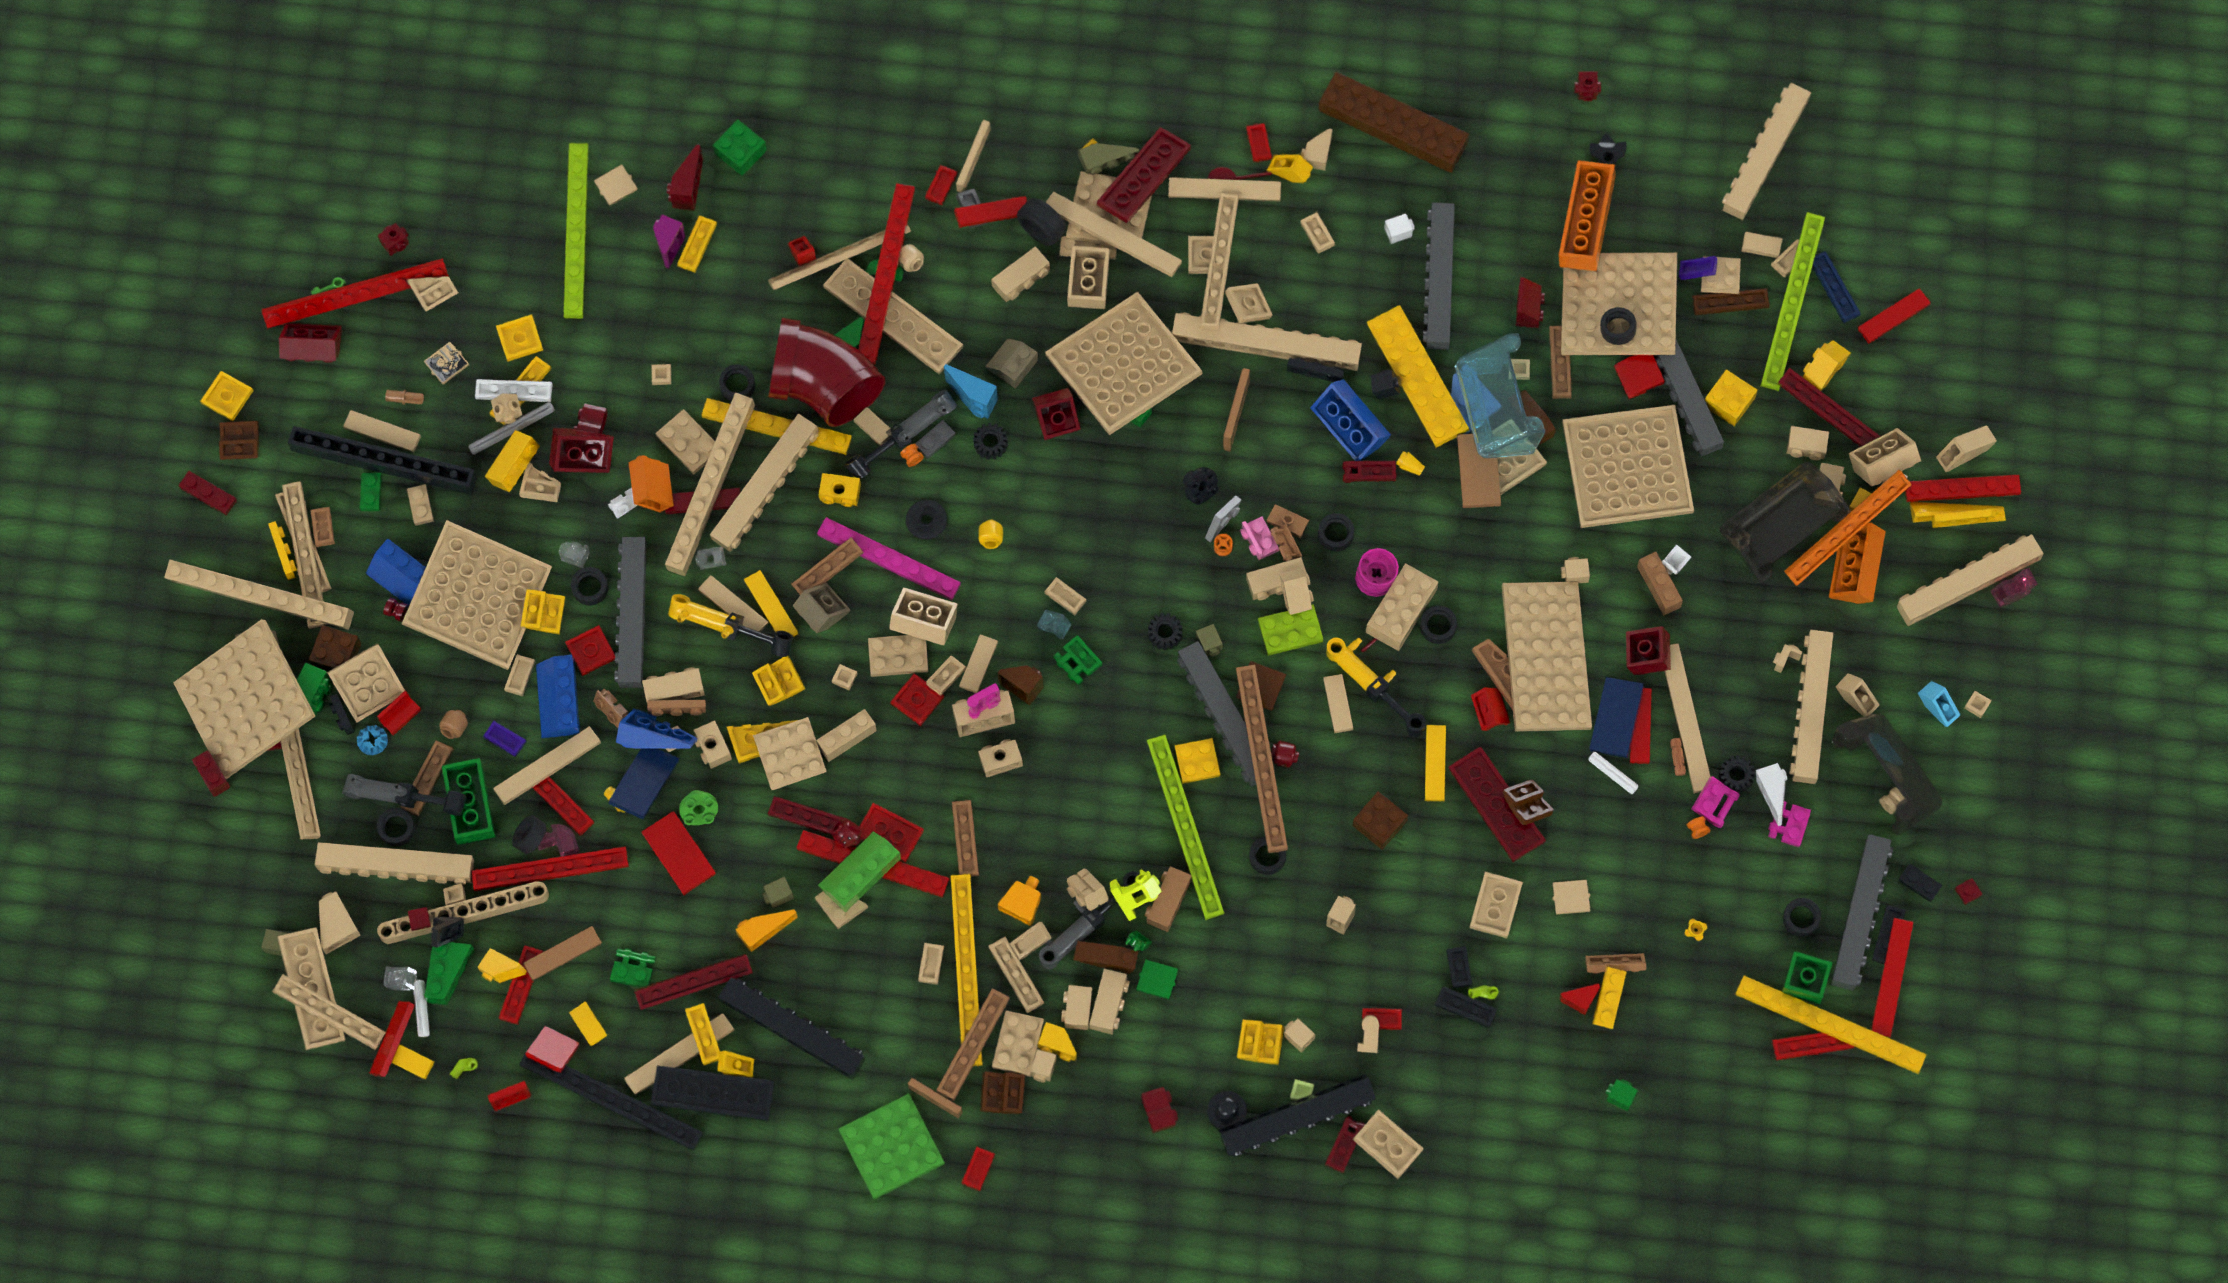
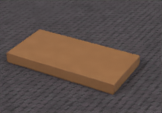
(1236, 409)
(1477, 475)

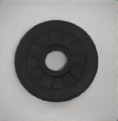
(923, 508)

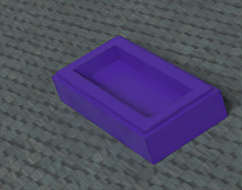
(1698, 267)
(504, 738)

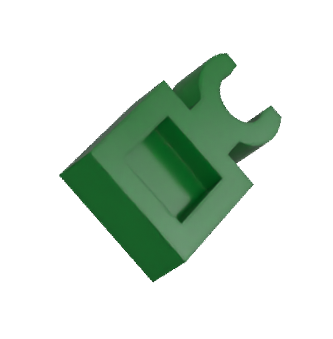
(1138, 941)

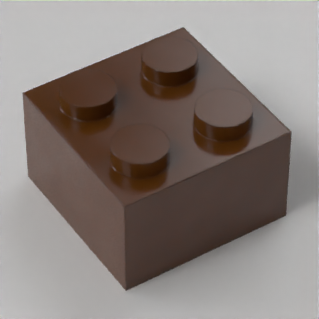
(333, 648)
(1380, 820)

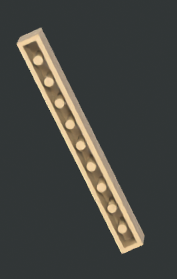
(1269, 342)
(710, 484)
(259, 594)

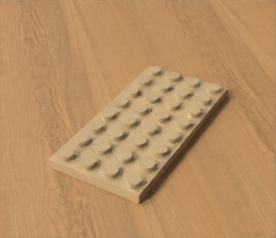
(1546, 656)

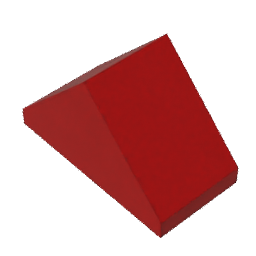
(802, 251)
(1580, 998)

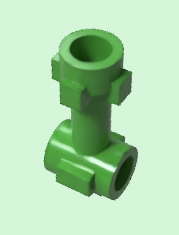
(336, 283)

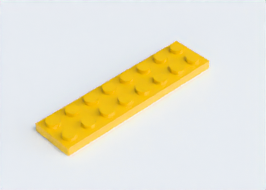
(1418, 376)

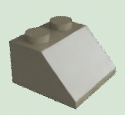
(1012, 362)
(821, 607)

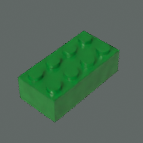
(476, 818)

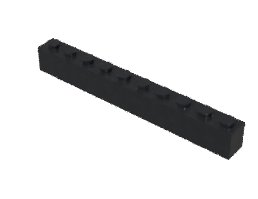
(382, 460)

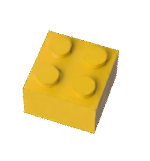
(1730, 397)

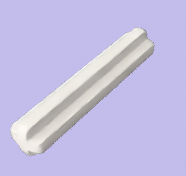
(1613, 772)
(421, 1009)

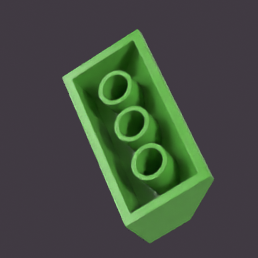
(860, 871)

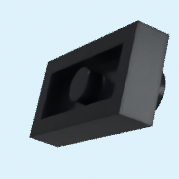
(343, 721)
(1920, 883)
(1459, 967)

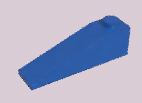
(644, 731)

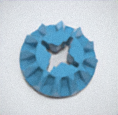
(380, 742)

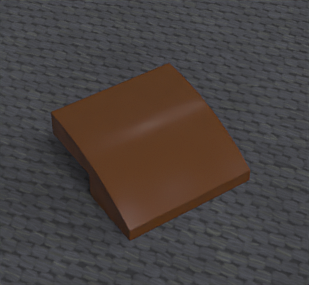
(239, 440)
(1270, 684)
(1527, 802)
(1002, 1093)

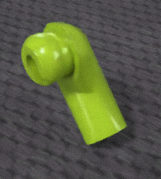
(1484, 992)
(462, 1065)

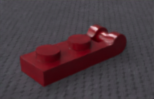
(1369, 471)
(1344, 1145)

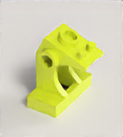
(1124, 897)

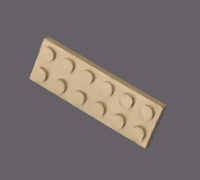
(307, 966)

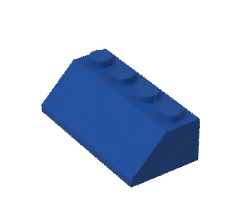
(1350, 420)
(396, 571)
(558, 697)

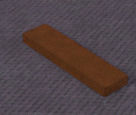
(1730, 302)

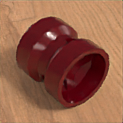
(395, 609)

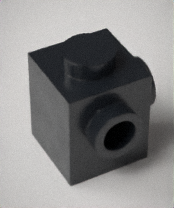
(1385, 384)

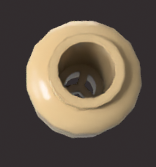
(910, 258)

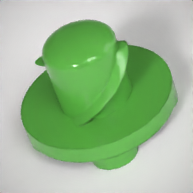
(698, 808)

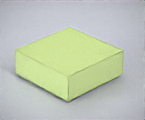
(1301, 1089)

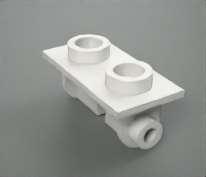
(621, 504)

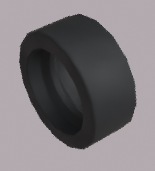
(1621, 313)
(736, 369)
(1336, 518)
(587, 572)
(1438, 610)
(390, 813)
(529, 834)
(1266, 870)
(1801, 932)

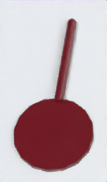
(1227, 174)

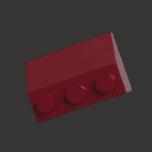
(310, 342)

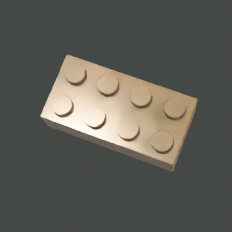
(1402, 607)

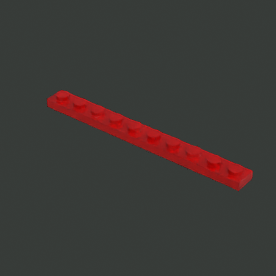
(886, 271)
(351, 294)

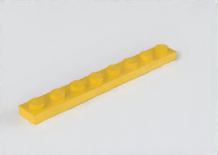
(777, 425)

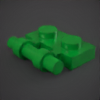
(1081, 655)
(632, 974)

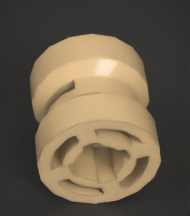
(1890, 801)

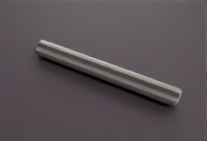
(508, 429)

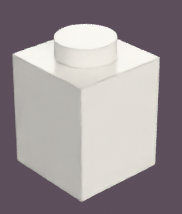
(1399, 228)

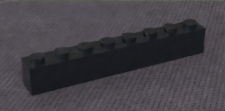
(792, 1028)
(1296, 1115)

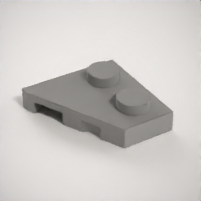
(1221, 519)

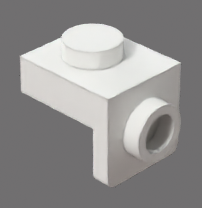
(1676, 560)

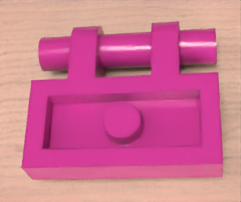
(1795, 825)

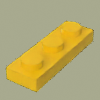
(697, 244)
(283, 550)
(1609, 997)
(703, 1033)

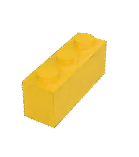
(512, 461)

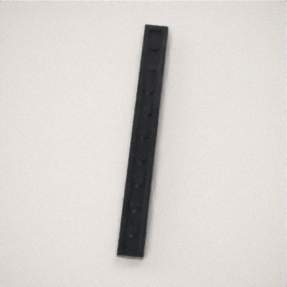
(618, 1103)

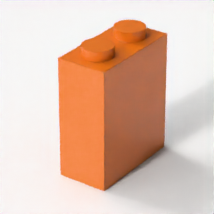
(651, 483)

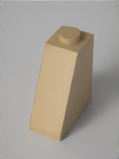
(1966, 448)
(335, 923)

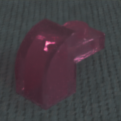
(2015, 588)
(563, 838)

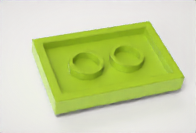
(1288, 632)

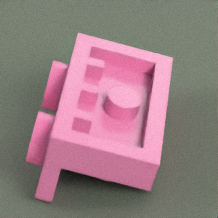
(1259, 537)

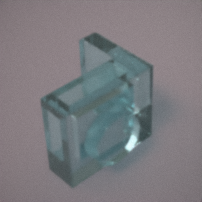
(1054, 623)

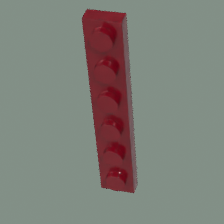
(1827, 408)
(693, 981)

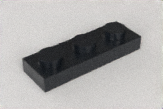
(1314, 370)
(1884, 934)
(1466, 1007)

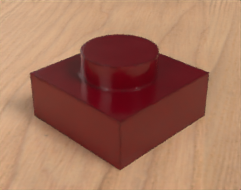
(1968, 891)

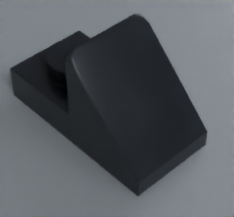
(446, 930)

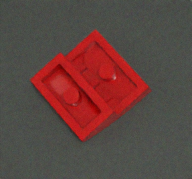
(1639, 374)

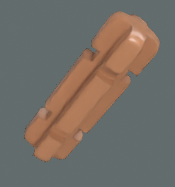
(1678, 758)

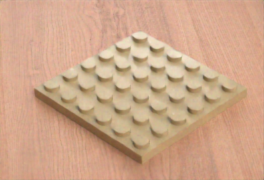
(1625, 280)
(1123, 363)
(1627, 466)
(475, 594)
(244, 699)

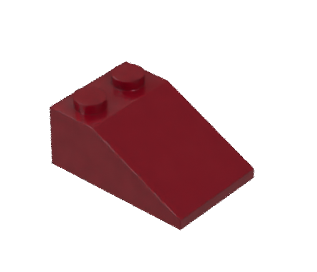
(686, 181)
(580, 451)

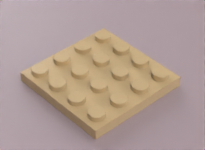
(1088, 192)

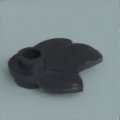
(1608, 149)

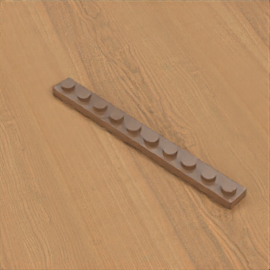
(1261, 759)

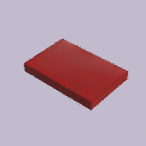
(895, 829)

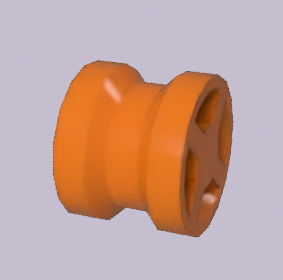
(912, 455)
(1223, 540)
(1698, 827)

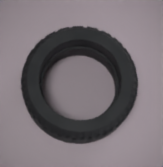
(1041, 221)

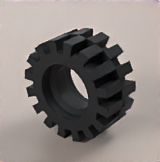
(990, 451)
(1161, 621)
(1741, 763)

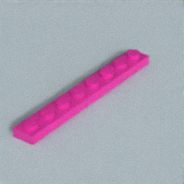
(891, 559)

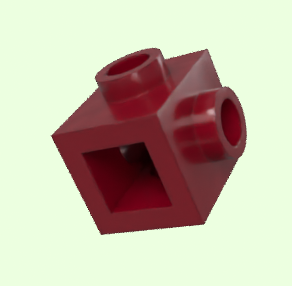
(1587, 86)
(394, 239)

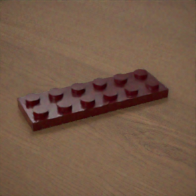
(1143, 175)
(1485, 790)

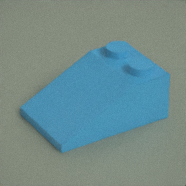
(974, 392)

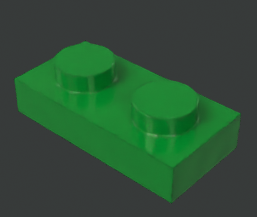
(370, 491)

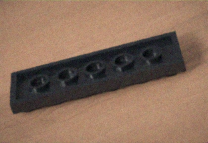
(712, 1093)

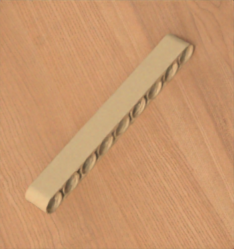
(472, 906)

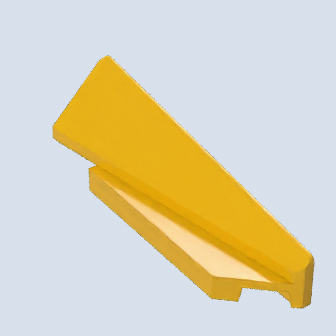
(1955, 514)

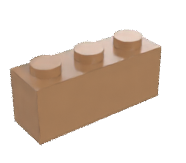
(1659, 583)
(1169, 900)

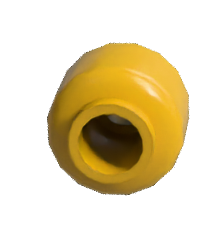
(990, 534)

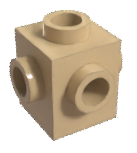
(506, 408)

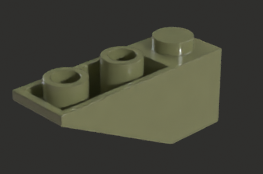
(1102, 156)

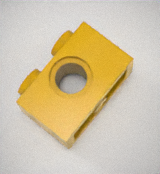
(831, 483)

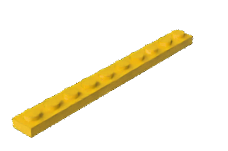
(965, 954)
(1831, 1024)

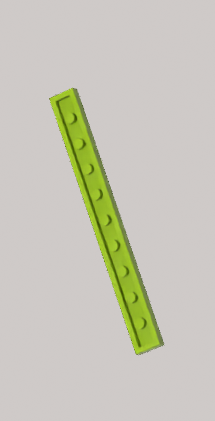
(576, 230)
(1792, 301)
(1185, 827)

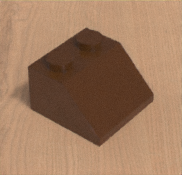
(1022, 682)

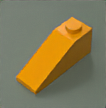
(762, 928)

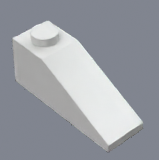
(1772, 785)

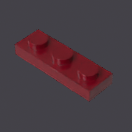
(207, 493)

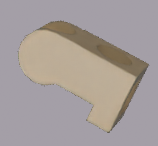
(1371, 1029)

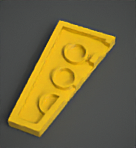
(743, 739)

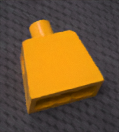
(1022, 901)

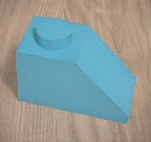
(1939, 703)

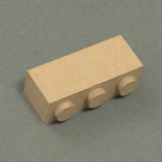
(1021, 274)
(1267, 580)
(674, 686)
(846, 735)
(1109, 1002)

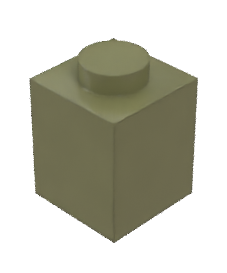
(1209, 640)
(777, 892)
(270, 942)

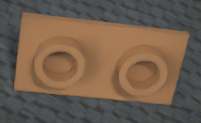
(1286, 543)
(604, 701)

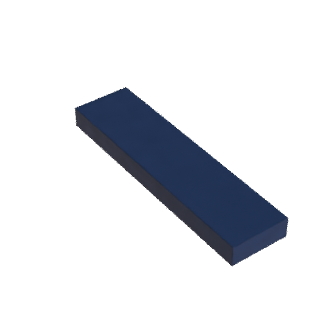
(1835, 287)

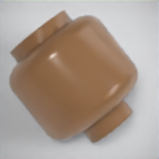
(453, 724)

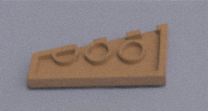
(1496, 666)

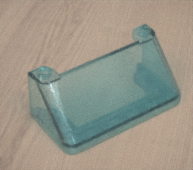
(1496, 402)

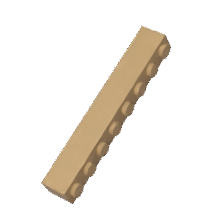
(1766, 151)
(764, 482)
(1969, 580)
(1812, 706)
(394, 862)

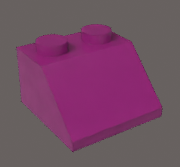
(669, 238)

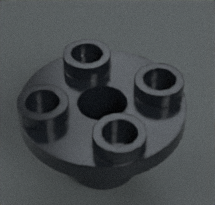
(1200, 485)
(1226, 1109)

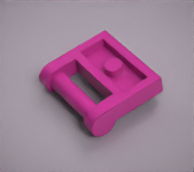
(982, 700)
(1710, 798)

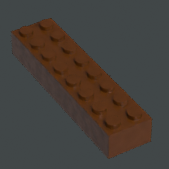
(1393, 122)

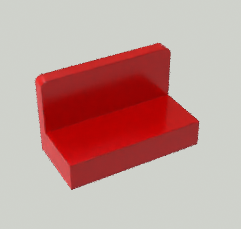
(1490, 708)
(398, 713)

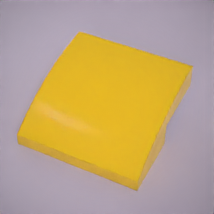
(543, 611)
(778, 680)
(1260, 1042)

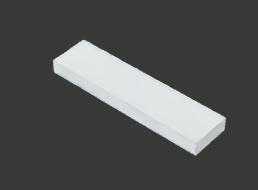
(524, 389)

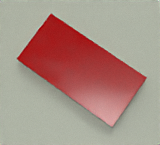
(678, 853)

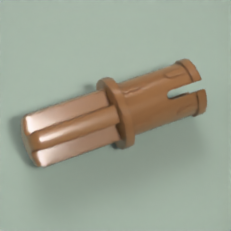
(404, 397)

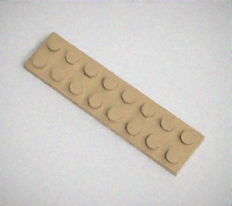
(902, 322)

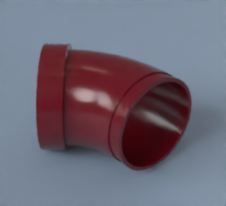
(823, 373)

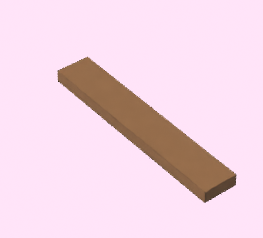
(973, 1044)

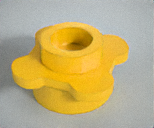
(1696, 924)

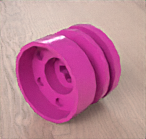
(1372, 563)

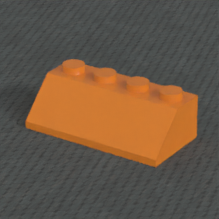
(1858, 566)

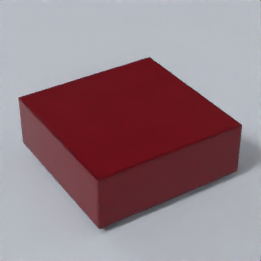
(419, 918)

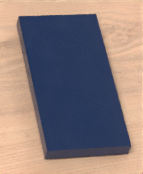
(1616, 717)
(643, 781)

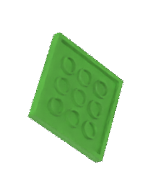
(891, 1146)

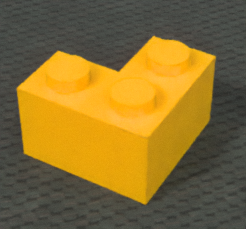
(1826, 362)

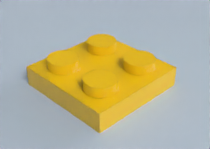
(519, 338)
(226, 396)
(1197, 761)

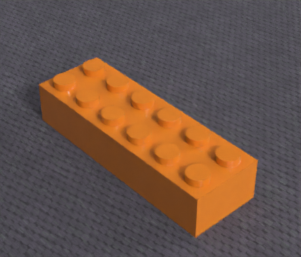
(1587, 216)

